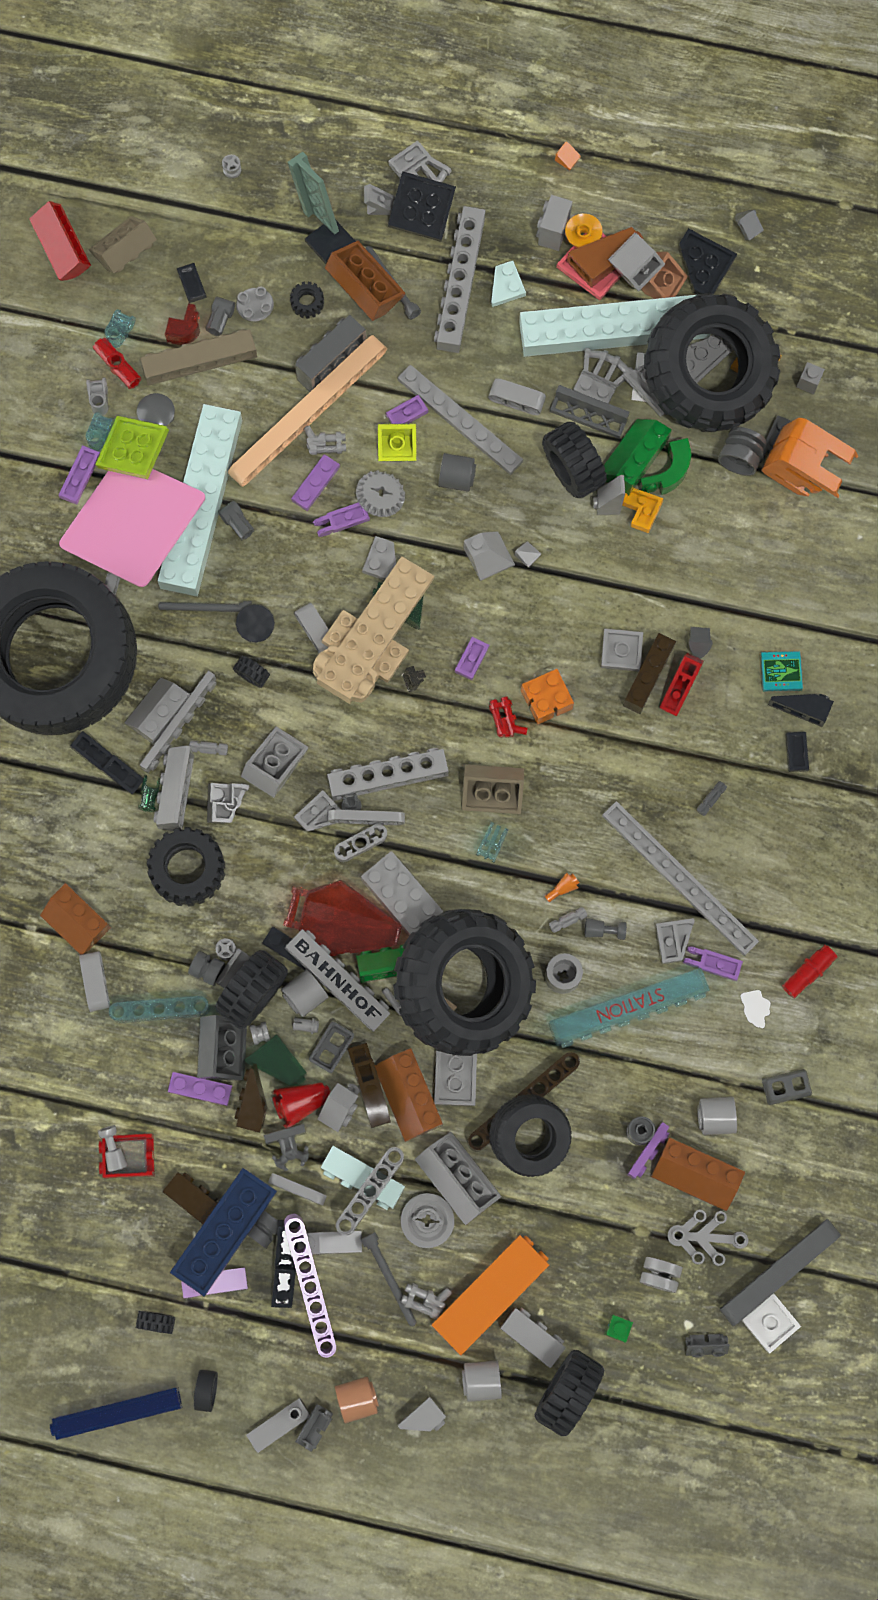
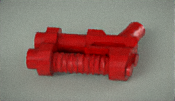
(505, 726)

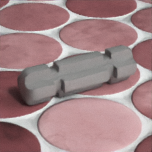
(209, 747)
(568, 920)

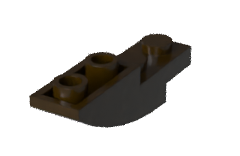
(369, 1085)

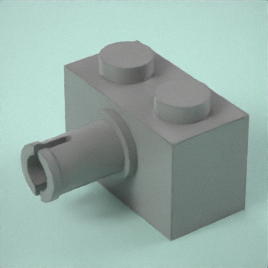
(339, 1106)

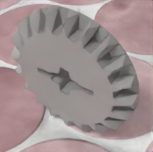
(368, 494)
(438, 1210)

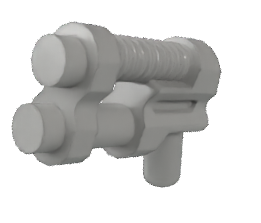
(317, 443)
(431, 1305)

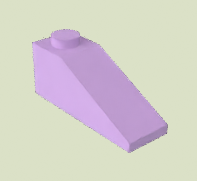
(227, 1281)

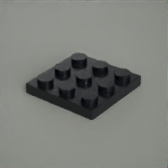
(421, 206)

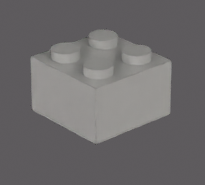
(553, 222)

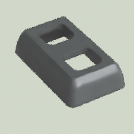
(325, 1044)
(790, 1093)

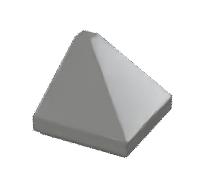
(527, 554)

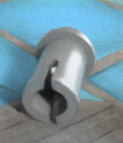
(306, 1025)

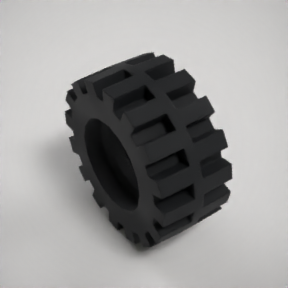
(307, 310)
(251, 671)
(155, 1322)

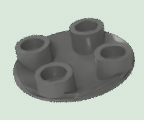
(156, 409)

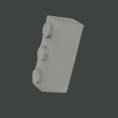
(533, 1337)

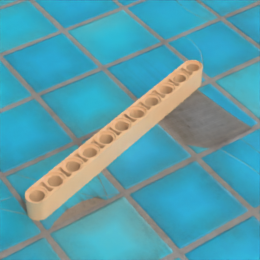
(307, 410)

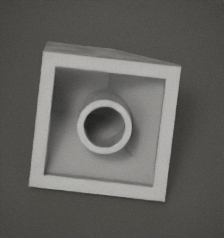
(487, 554)

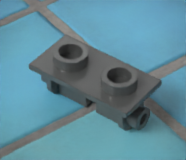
(716, 1345)
(317, 1421)

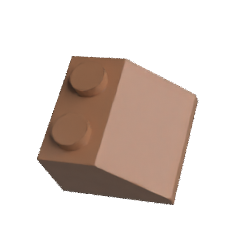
(667, 280)

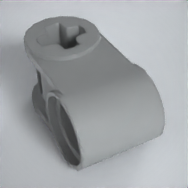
(98, 393)

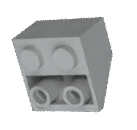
(636, 262)

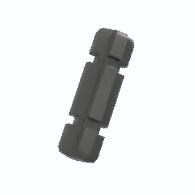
(711, 798)

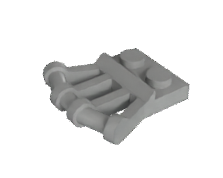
(415, 159)
(597, 386)

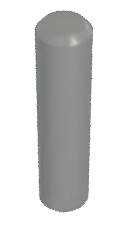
(391, 999)

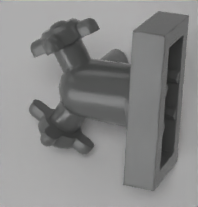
(288, 1145)

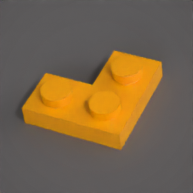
(647, 508)

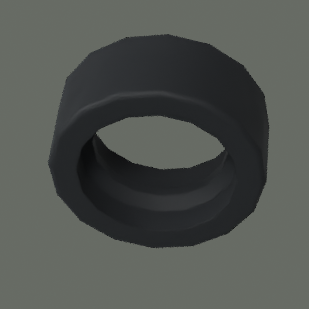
(205, 1390)

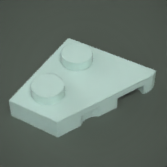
(506, 284)

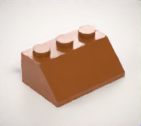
(74, 920)

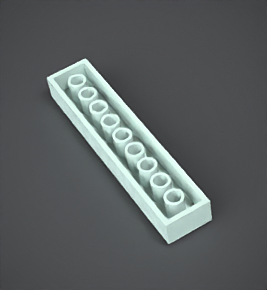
(593, 326)
(206, 472)

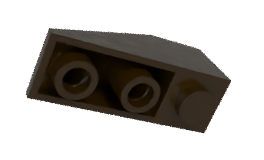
(254, 1105)

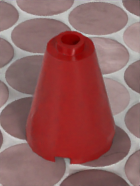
(299, 1101)

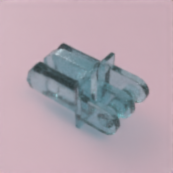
(491, 844)

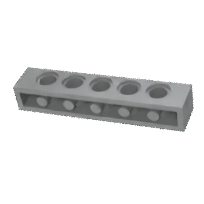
(380, 782)

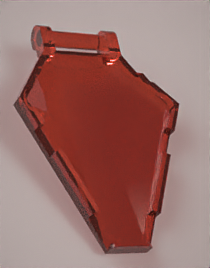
(342, 919)

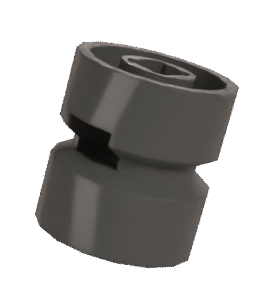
(206, 968)
(640, 1130)
(264, 1229)

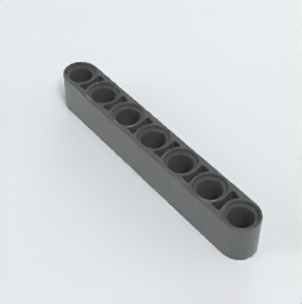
(780, 1272)

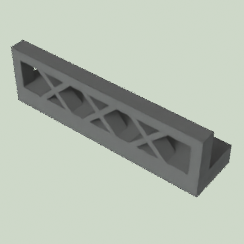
(590, 405)

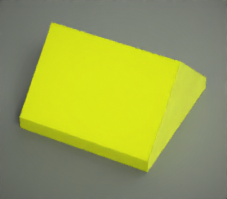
(397, 442)

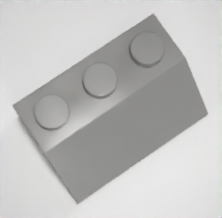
(157, 710)

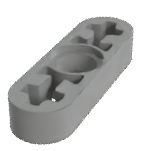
(345, 844)
(297, 1189)

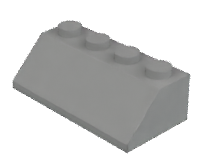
(175, 788)
(457, 1178)

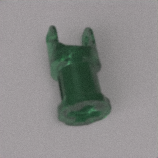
(148, 796)

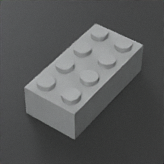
(400, 893)

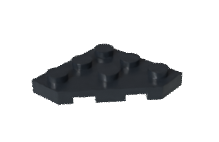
(705, 262)

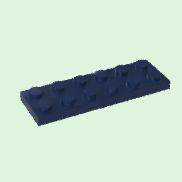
(223, 1232)

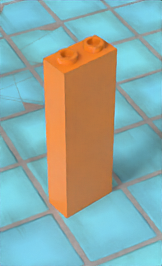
(491, 1294)

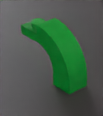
(680, 458)

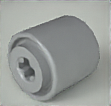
(561, 963)
(304, 993)
(717, 1115)
(481, 1381)

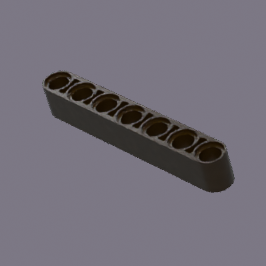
(543, 1079)

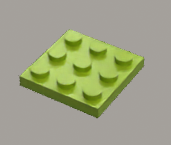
(132, 447)

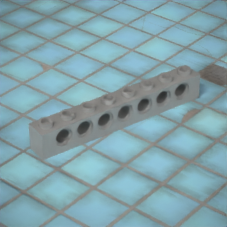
(475, 219)

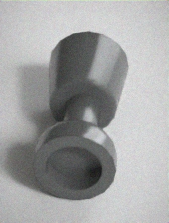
(596, 928)

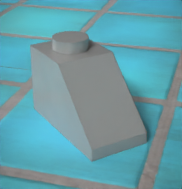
(424, 1417)

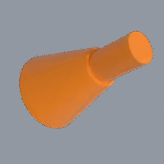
(565, 885)

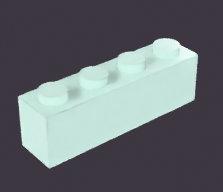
(354, 1174)

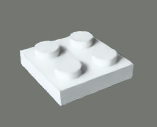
(771, 1323)

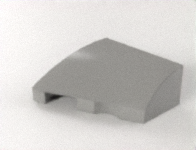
(223, 801)

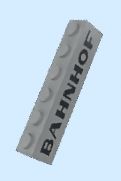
(337, 980)

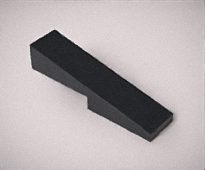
(106, 762)
(284, 1268)

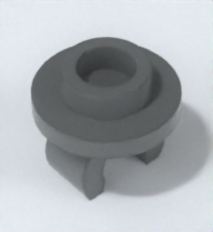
(351, 803)

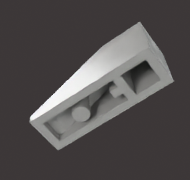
(610, 497)
(333, 1243)

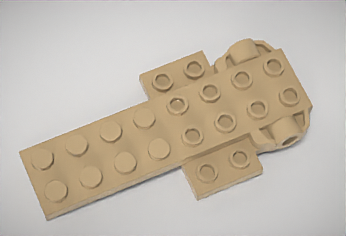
(364, 646)

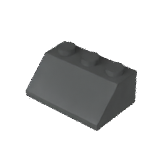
(221, 1050)

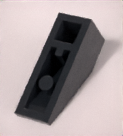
(808, 707)

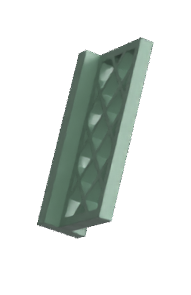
(312, 191)

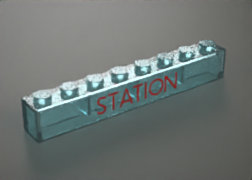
(629, 1007)

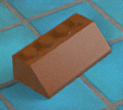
(364, 280)
(408, 1095)
(698, 1174)

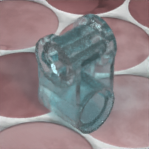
(119, 325)
(99, 428)

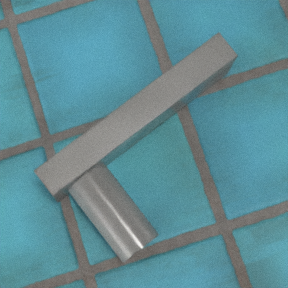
(278, 1425)

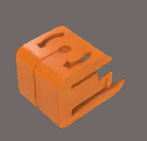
(798, 458)

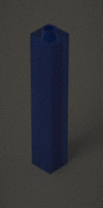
(116, 1413)

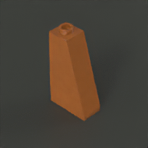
(592, 259)

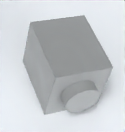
(810, 378)

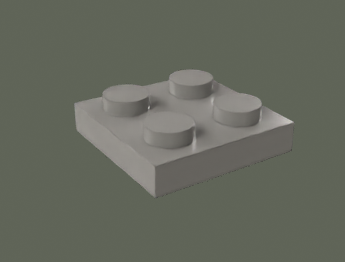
(622, 650)

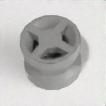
(231, 161)
(223, 947)
(259, 1033)

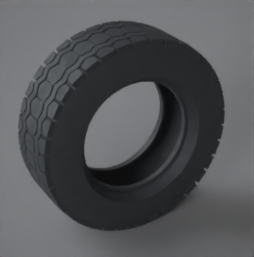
(110, 659)

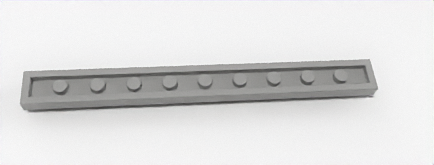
(680, 878)

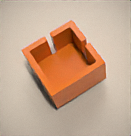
(547, 693)

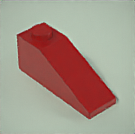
(681, 684)

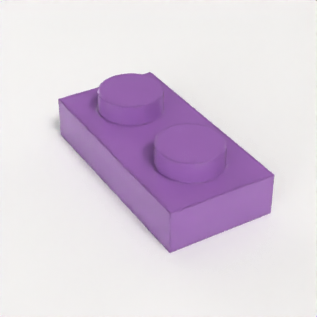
(407, 411)
(472, 658)

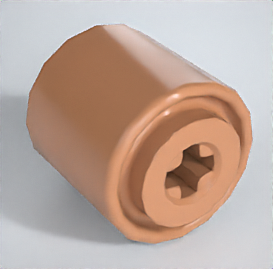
(357, 1399)

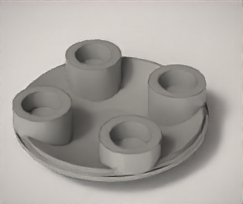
(254, 304)

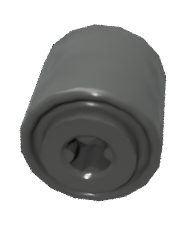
(457, 472)

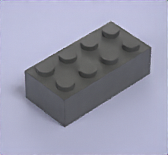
(329, 352)

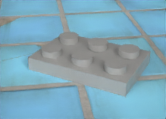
(455, 1079)

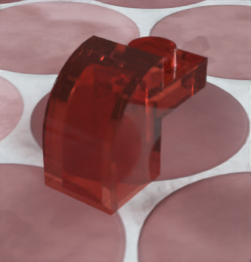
(186, 330)

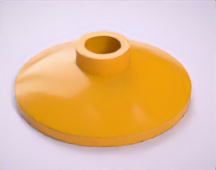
(583, 224)

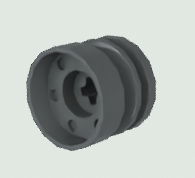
(742, 451)

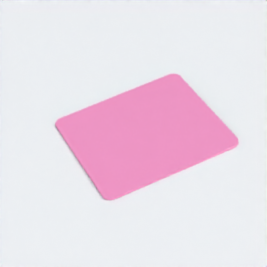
(132, 524)

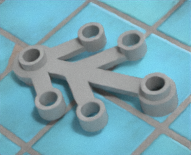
(703, 1237)

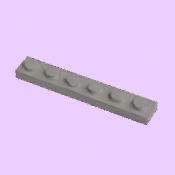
(183, 716)

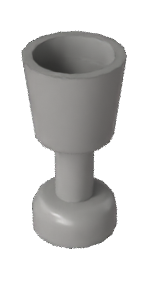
(114, 1156)

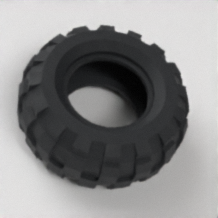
(754, 350)
(507, 989)

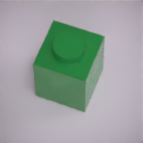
(618, 1328)

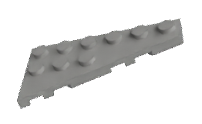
(700, 360)

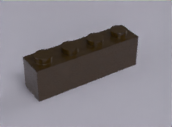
(649, 673)
(190, 1197)

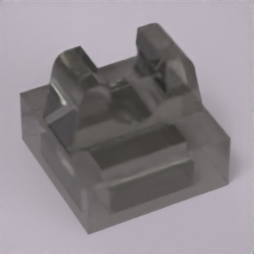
(413, 678)

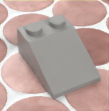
(274, 761)

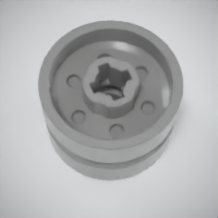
(661, 1274)

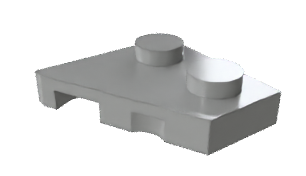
(380, 559)
(315, 813)
(673, 939)

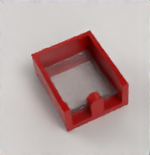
(138, 1153)

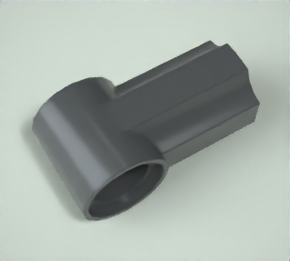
(221, 311)
(233, 516)

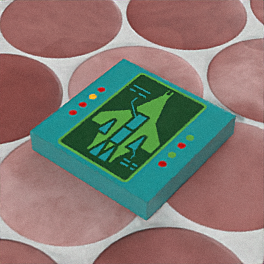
(781, 671)

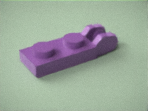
(342, 519)
(715, 963)

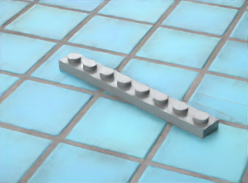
(460, 419)

